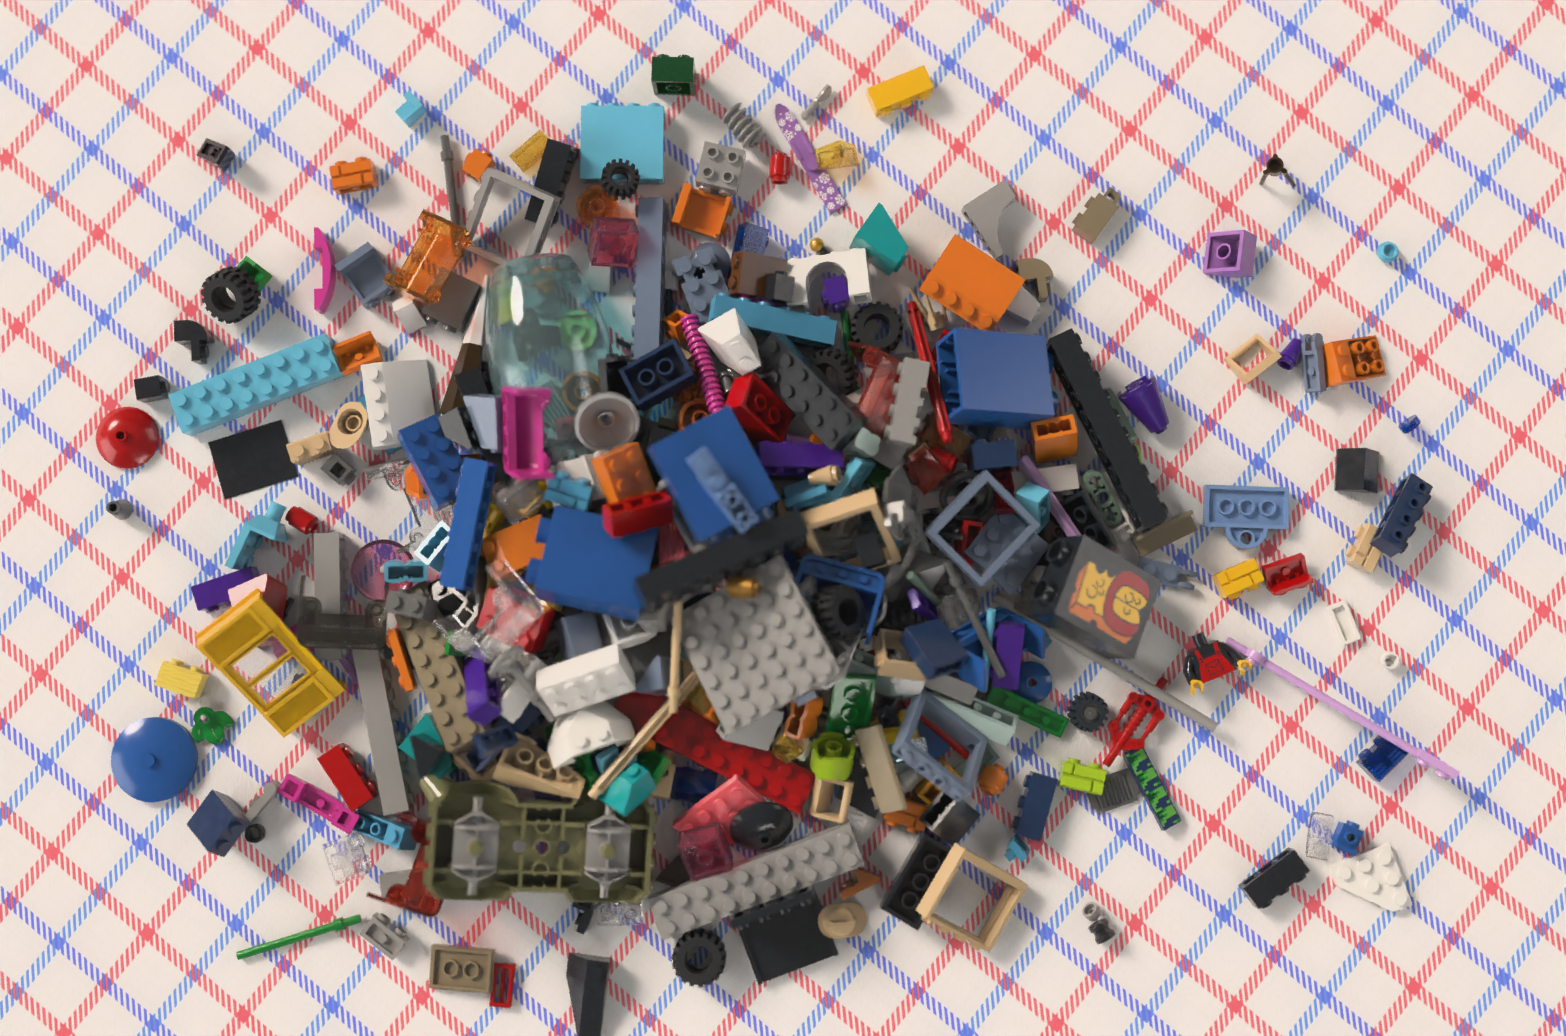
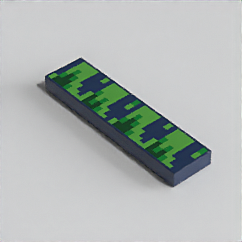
(1152, 788)

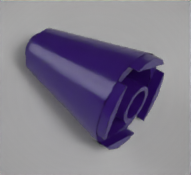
(1146, 403)

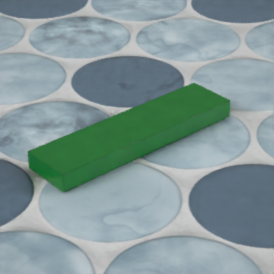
(1028, 711)

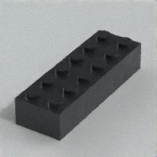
(809, 392)

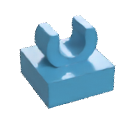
(1017, 848)

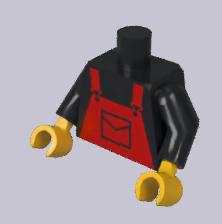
(1210, 661)

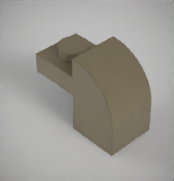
(1036, 272)

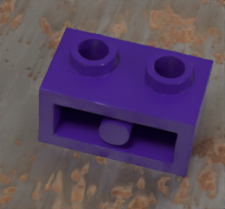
(835, 294)

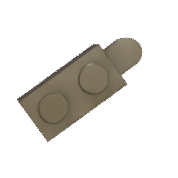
(1096, 216)

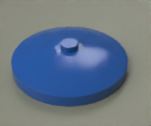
(154, 759)

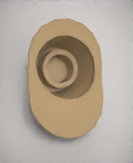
(348, 425)
(842, 920)

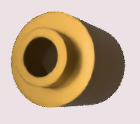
(743, 587)

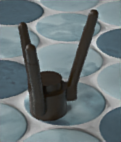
(1275, 168)

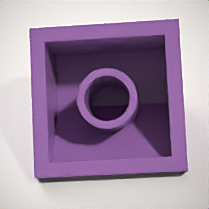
(1230, 254)

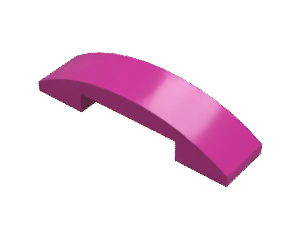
(323, 296)
(319, 802)

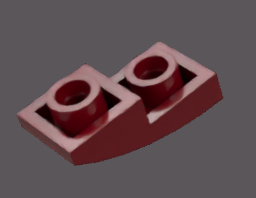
(1006, 480)

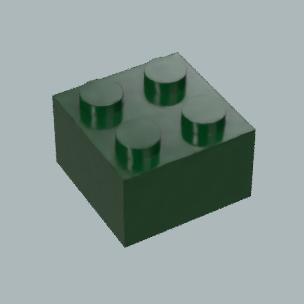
(673, 75)

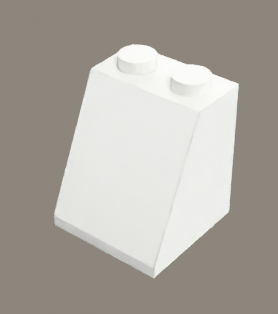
(732, 342)

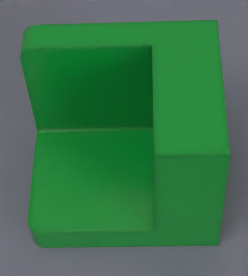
(261, 275)

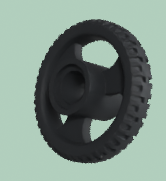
(966, 513)

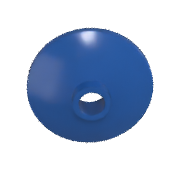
(1043, 681)

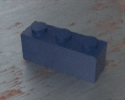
(1034, 805)

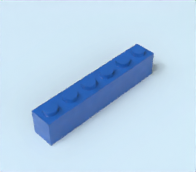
(468, 524)

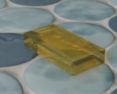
(530, 151)

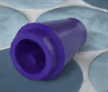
(1290, 354)

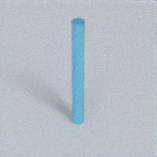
(990, 622)

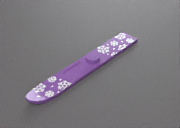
(807, 158)

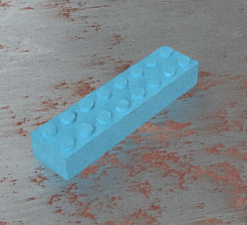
(256, 385)

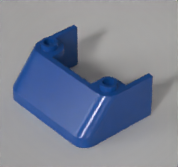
(832, 573)
(975, 667)

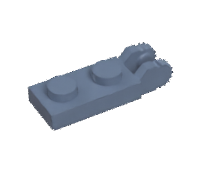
(1313, 363)
(1167, 573)

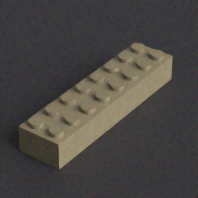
(440, 678)

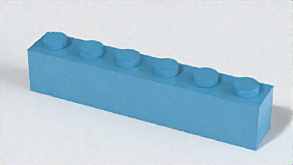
(764, 319)

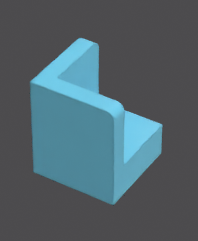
(411, 109)

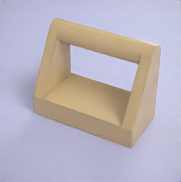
(1245, 377)
(822, 796)

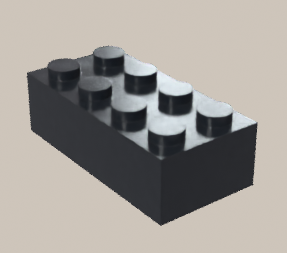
(914, 879)

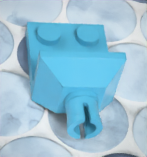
(855, 475)
(251, 536)

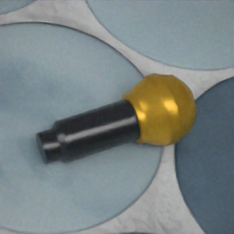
(817, 245)

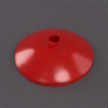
(139, 439)

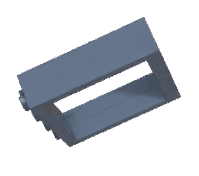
(949, 512)
(952, 725)

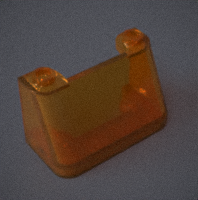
(430, 259)

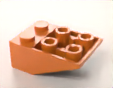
(1352, 360)

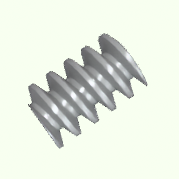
(742, 127)

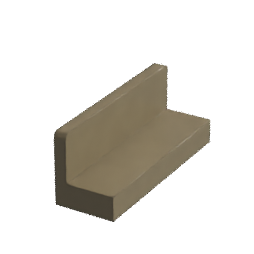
(1164, 533)

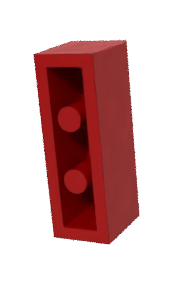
(637, 514)
(348, 776)

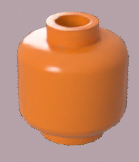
(992, 779)

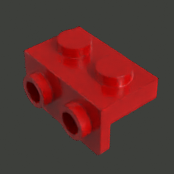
(1286, 574)

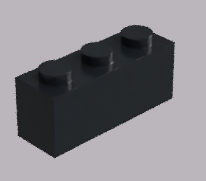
(1274, 878)

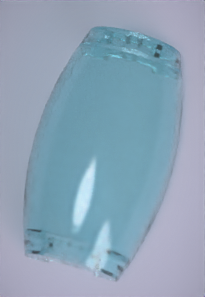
(548, 335)

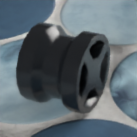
(1101, 931)

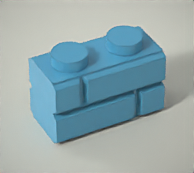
(570, 491)

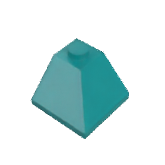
(629, 790)

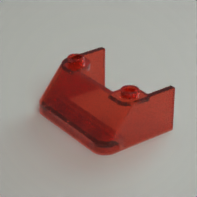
(878, 390)
(413, 895)

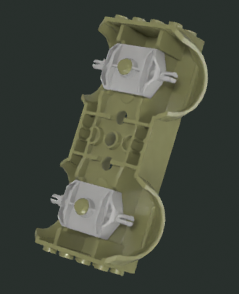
(481, 820)

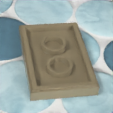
(462, 968)

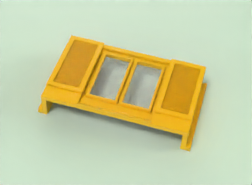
(268, 663)

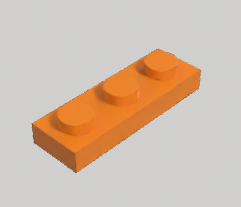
(401, 660)

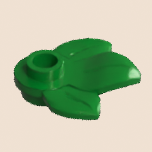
(212, 728)

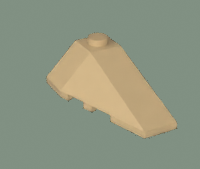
(532, 769)

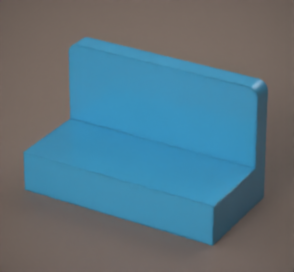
(803, 494)

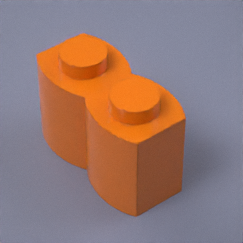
(803, 719)

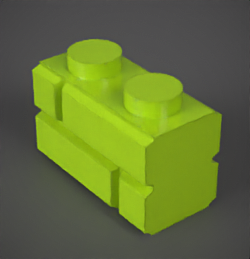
(1082, 777)

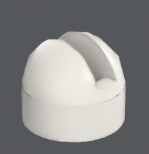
(1389, 664)

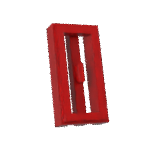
(504, 966)

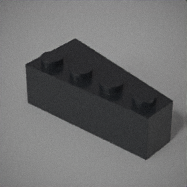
(552, 176)

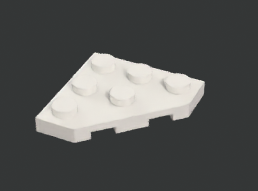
(1372, 876)

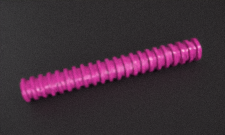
(703, 363)

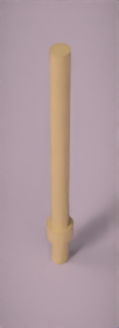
(674, 688)

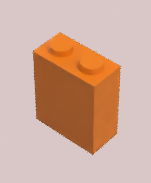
(1054, 439)

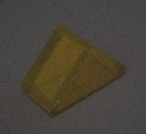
(836, 155)

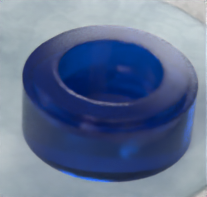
(1409, 424)

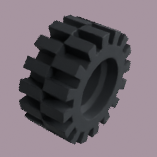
(620, 168)

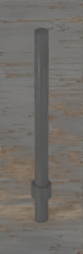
(447, 158)
(956, 581)

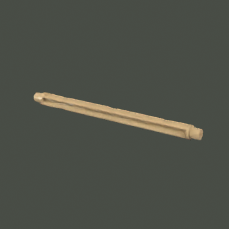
(641, 739)

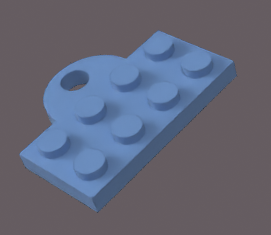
(1245, 511)

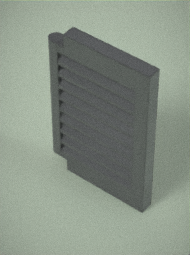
(1118, 791)

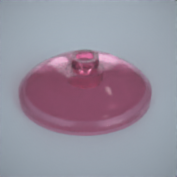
(367, 564)

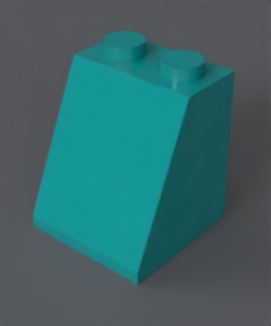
(881, 241)
(429, 727)

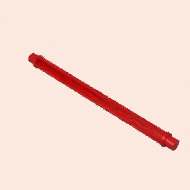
(932, 382)

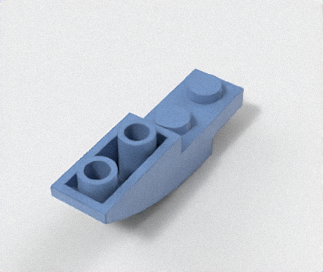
(722, 490)

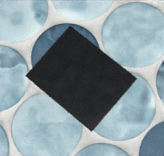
(252, 459)

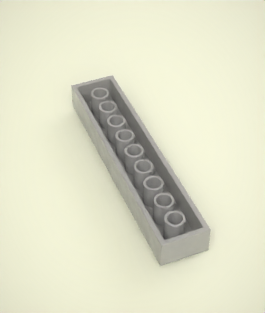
(756, 880)

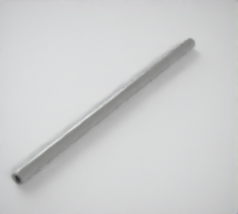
(1117, 669)

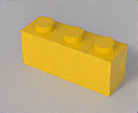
(900, 91)

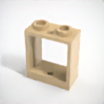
(893, 668)

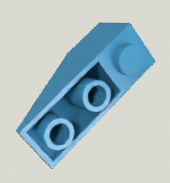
(385, 830)

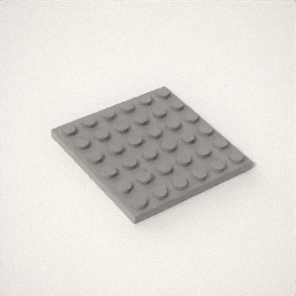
(756, 649)

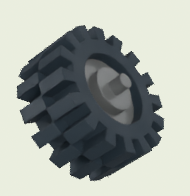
(1087, 711)

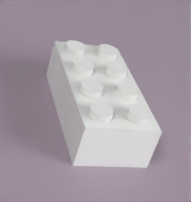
(585, 680)

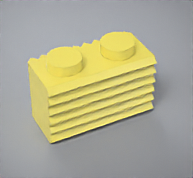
(181, 679)

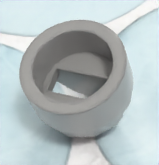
(1091, 906)

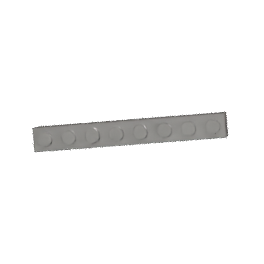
(383, 731)

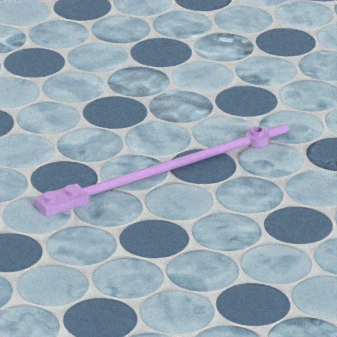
(1423, 758)

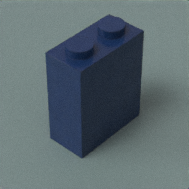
(933, 649)
(218, 823)

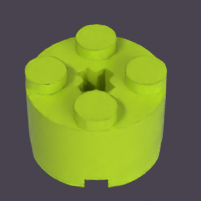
(832, 756)

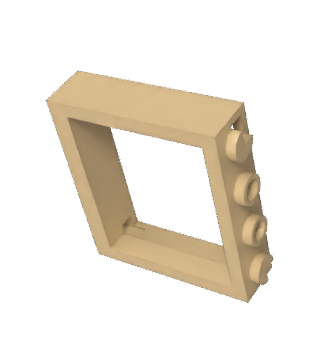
(845, 508)
(1000, 913)

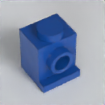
(1340, 835)

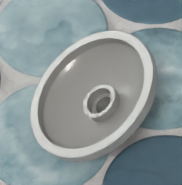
(606, 433)

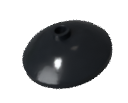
(761, 826)

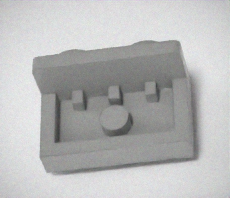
(385, 935)

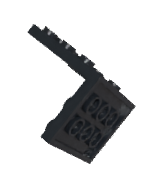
(783, 934)

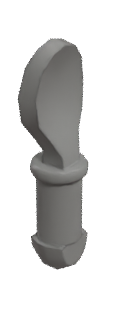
(822, 96)

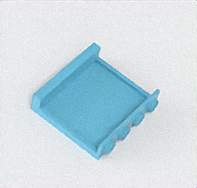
(622, 133)

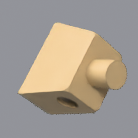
(664, 785)

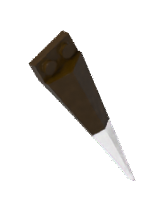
(471, 350)

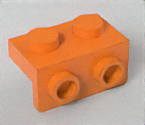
(356, 352)

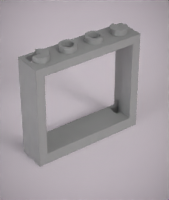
(542, 225)

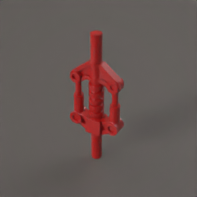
(1122, 740)

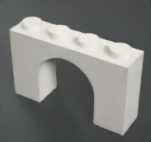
(850, 263)

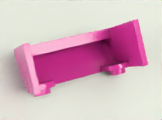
(524, 432)

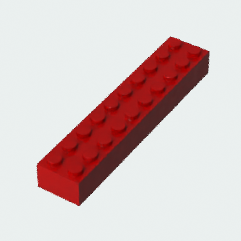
(699, 742)

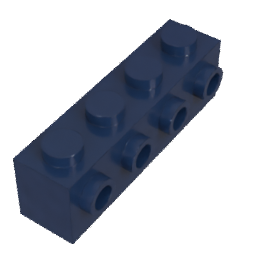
(1402, 515)

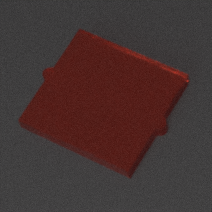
(925, 469)

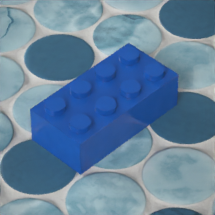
(433, 460)

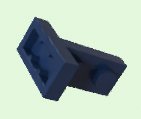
(489, 745)

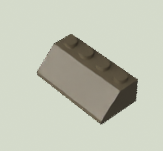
(880, 768)

